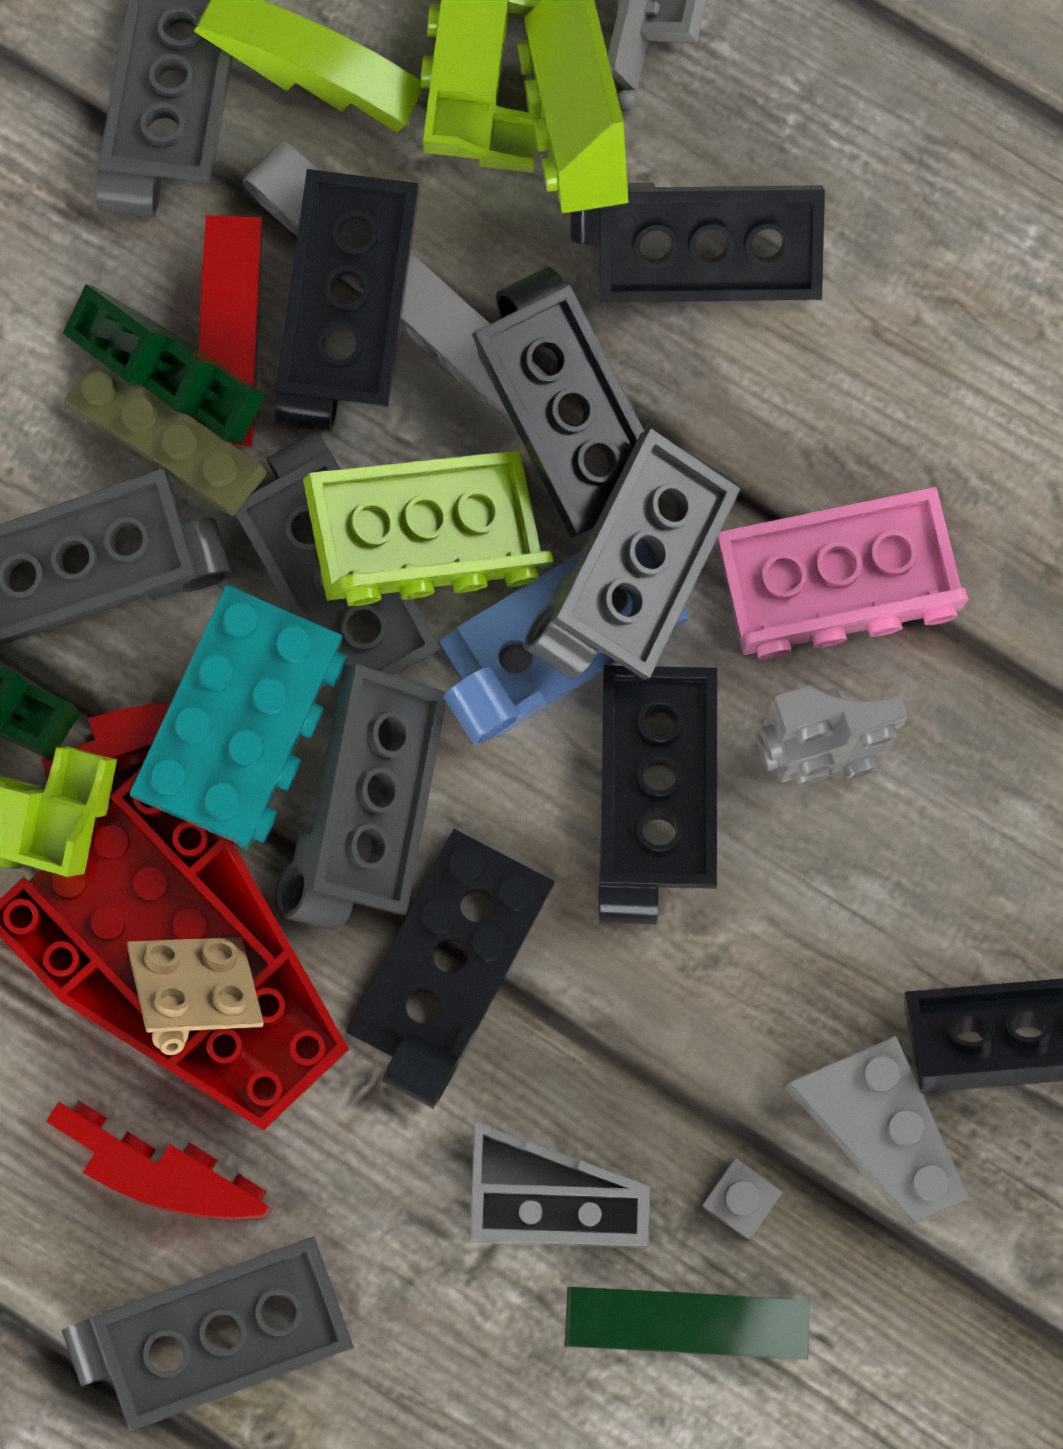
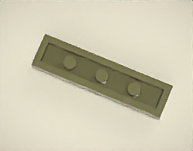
(166, 438)

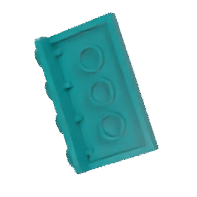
(240, 718)

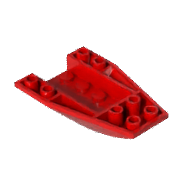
(174, 881)

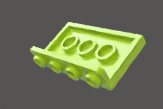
(424, 527)

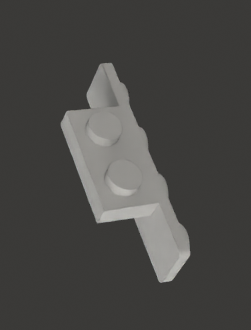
(649, 21)

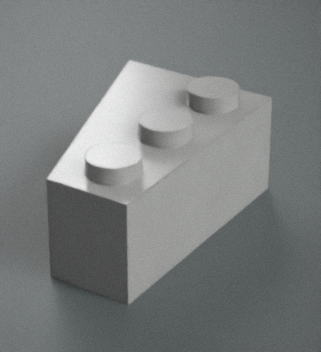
(884, 1127)
(551, 1199)

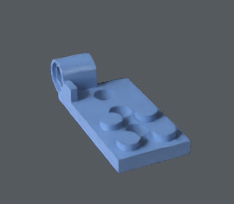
(496, 700)

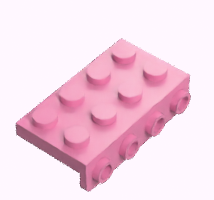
(841, 573)

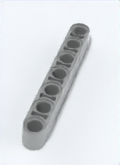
(431, 310)

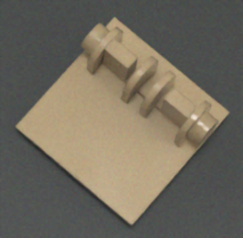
(193, 988)

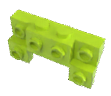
(466, 86)
(55, 822)

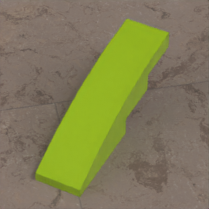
(306, 53)

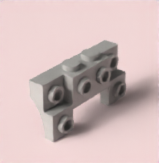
(821, 734)

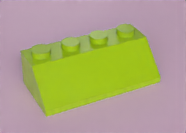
(576, 105)

